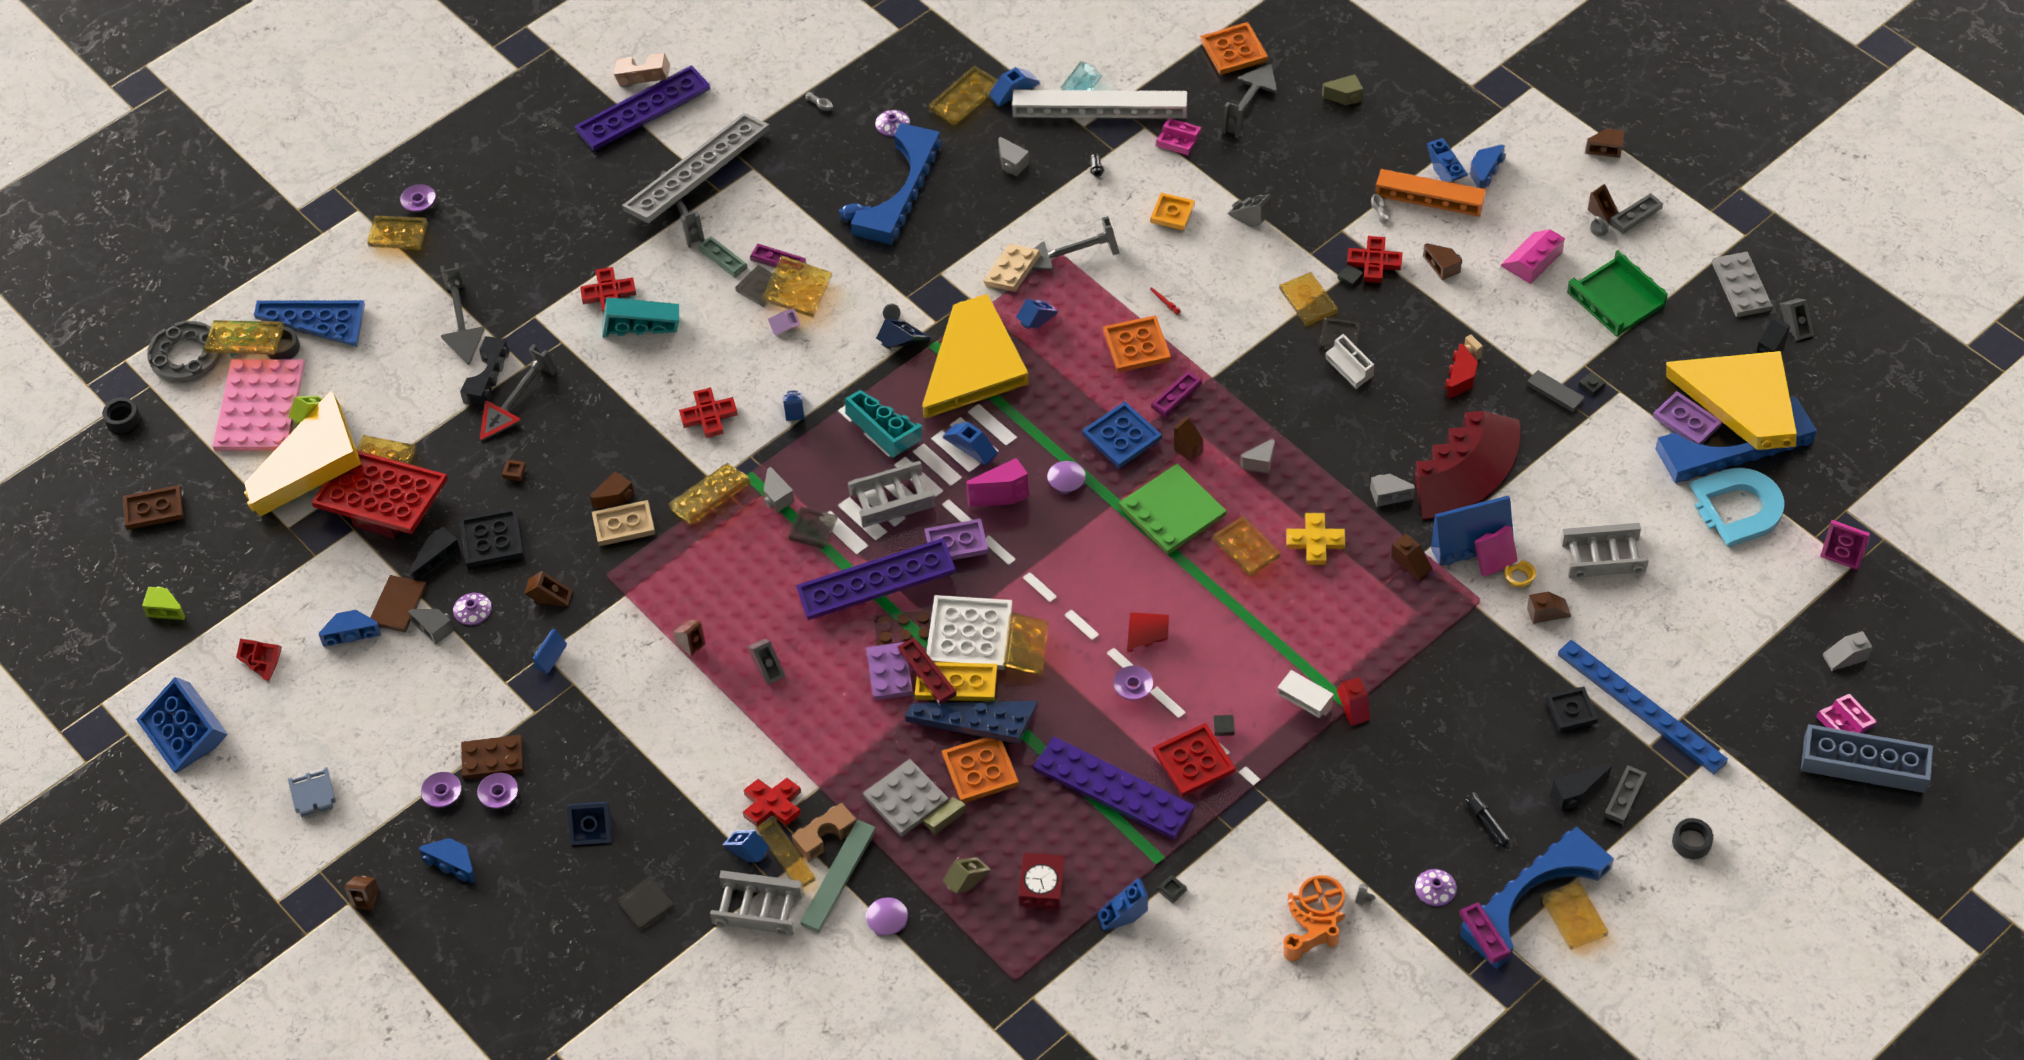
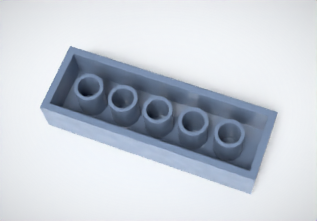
(1867, 758)

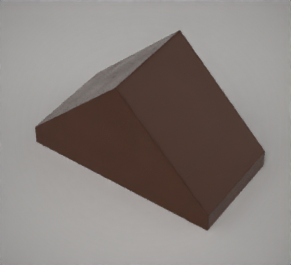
(1602, 204)

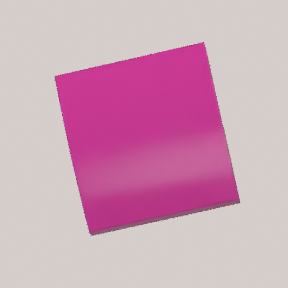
(1178, 136)
(1496, 551)
(1846, 715)

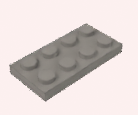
(1741, 284)

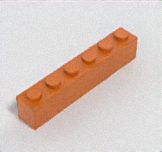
(1430, 192)

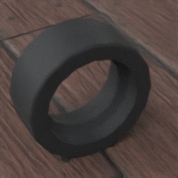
(291, 350)
(123, 425)
(1695, 825)

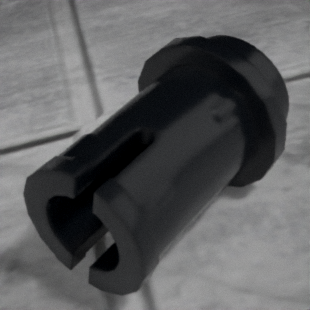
(1096, 166)

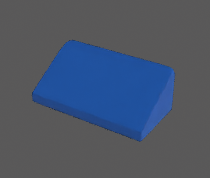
(549, 651)

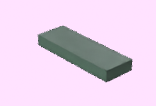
(722, 256)

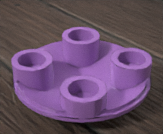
(1066, 476)
(887, 916)

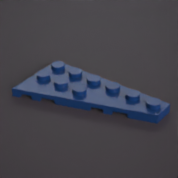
(324, 318)

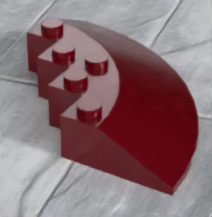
(1469, 464)

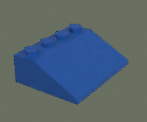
(1459, 529)
(181, 725)

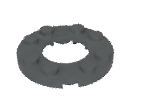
(165, 339)

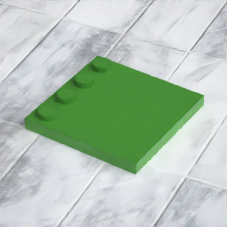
(1172, 509)

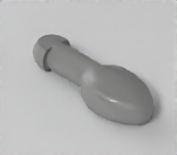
(822, 104)
(1378, 204)

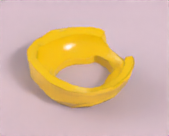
(1524, 567)

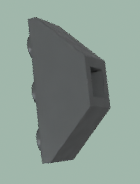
(1252, 210)

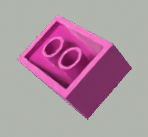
(999, 486)
(1845, 544)

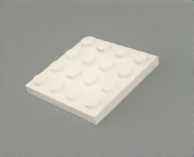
(968, 630)

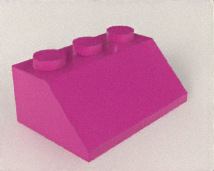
(1535, 254)

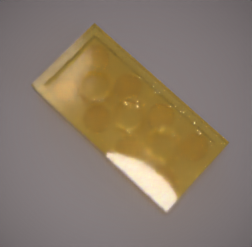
(963, 95)
(244, 337)
(709, 493)

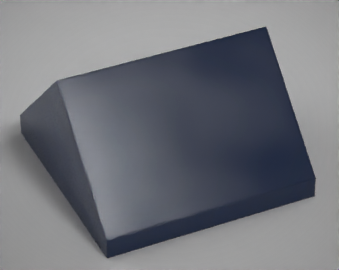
(589, 823)

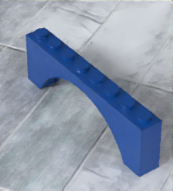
(884, 221)
(1689, 460)
(1572, 856)

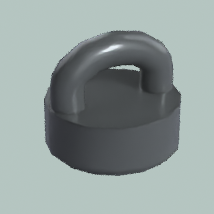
(1599, 226)
(891, 311)
(1362, 895)

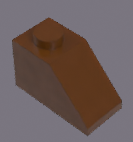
(1606, 143)
(1442, 260)
(1187, 440)
(612, 492)
(1410, 557)
(548, 590)
(1547, 607)
(690, 636)
(362, 892)

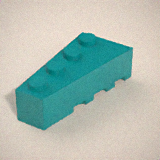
(639, 316)
(882, 424)

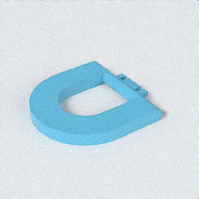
(1739, 479)

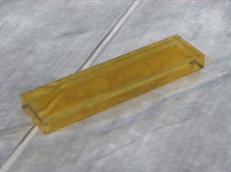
(785, 852)

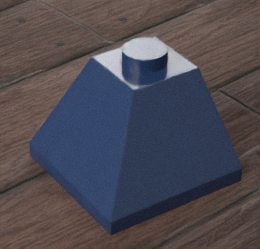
(899, 334)

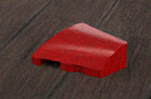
(1147, 629)
(259, 656)

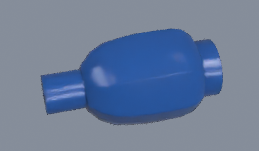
(849, 211)

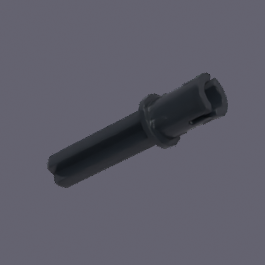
(1481, 811)

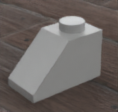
(1012, 157)
(1390, 489)
(777, 492)
(1848, 651)

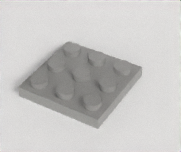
(905, 797)

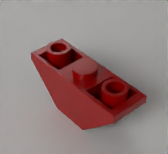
(1461, 373)

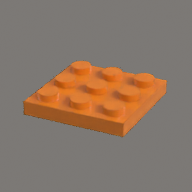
(1234, 48)
(1136, 343)
(980, 768)

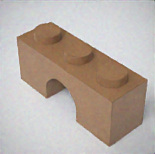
(654, 69)
(836, 821)

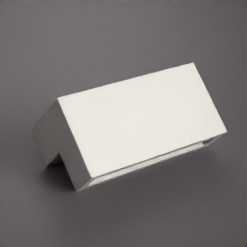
(1350, 362)
(1306, 694)

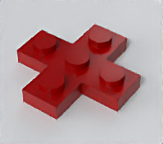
(1374, 259)
(607, 287)
(708, 412)
(772, 802)

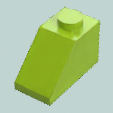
(302, 407)
(161, 604)

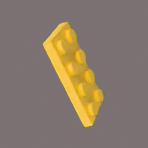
(969, 680)

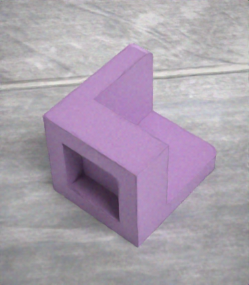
(784, 321)

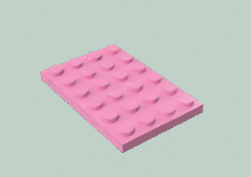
(258, 404)

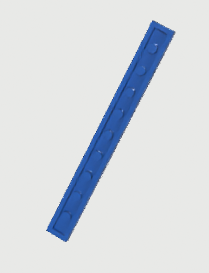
(1643, 707)

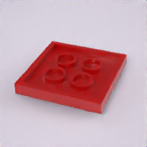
(1194, 759)

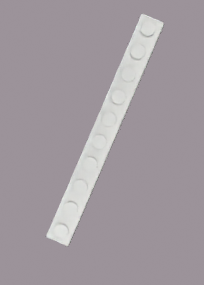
(1099, 104)

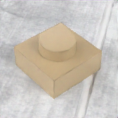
(1473, 347)

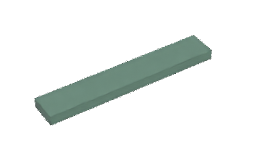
(838, 876)

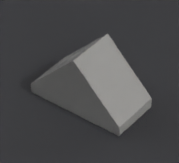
(1259, 458)

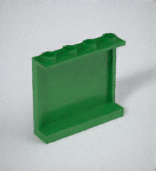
(1618, 294)

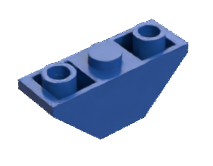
(1012, 80)
(1445, 161)
(1486, 164)
(793, 405)
(972, 442)
(348, 627)
(449, 857)
(1125, 907)

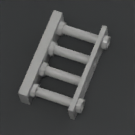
(894, 509)
(1604, 534)
(761, 884)

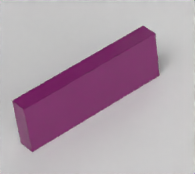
(771, 256)
(1176, 394)
(1485, 933)

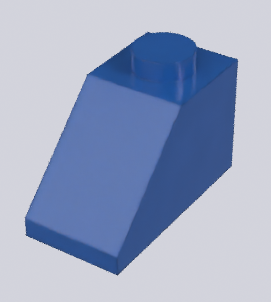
(1035, 313)
(747, 845)

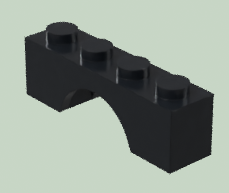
(478, 388)

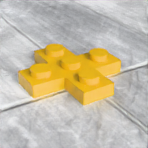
(1315, 538)

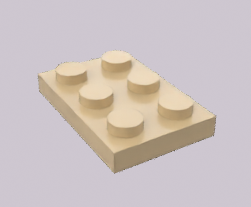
(1012, 267)
(623, 523)

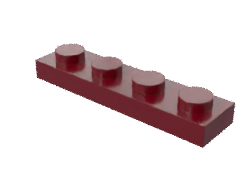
(927, 671)

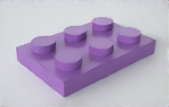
(1687, 419)
(961, 538)
(888, 672)

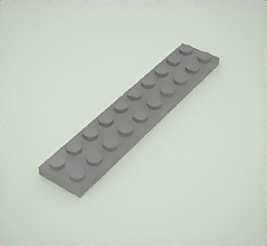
(695, 168)

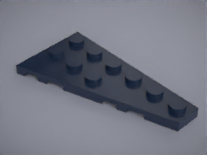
(992, 720)

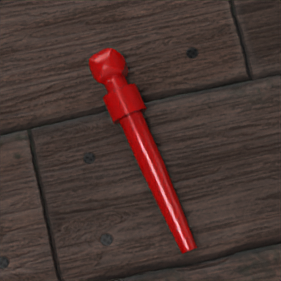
(1170, 305)

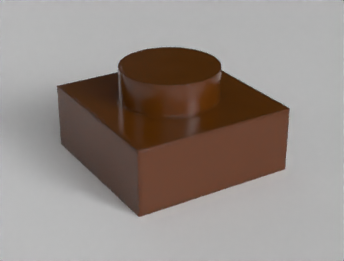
(514, 470)

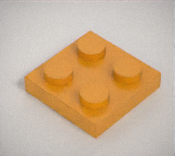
(1172, 211)

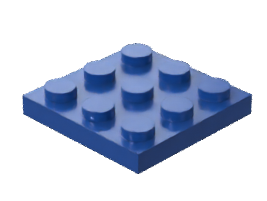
(1122, 434)

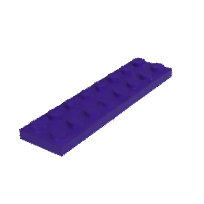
(642, 107)
(876, 579)
(1114, 788)

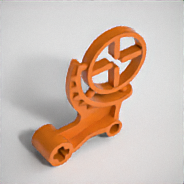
(1320, 924)

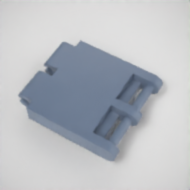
(312, 793)

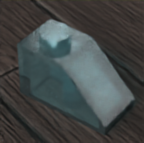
(1082, 78)

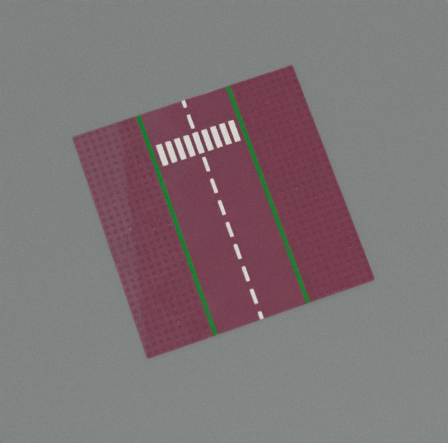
(1059, 562)

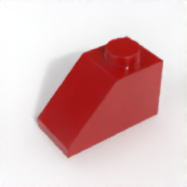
(1354, 700)

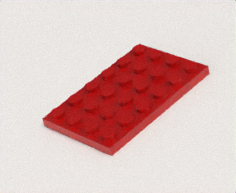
(382, 492)

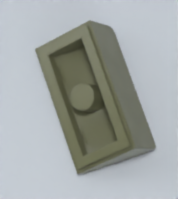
(944, 815)

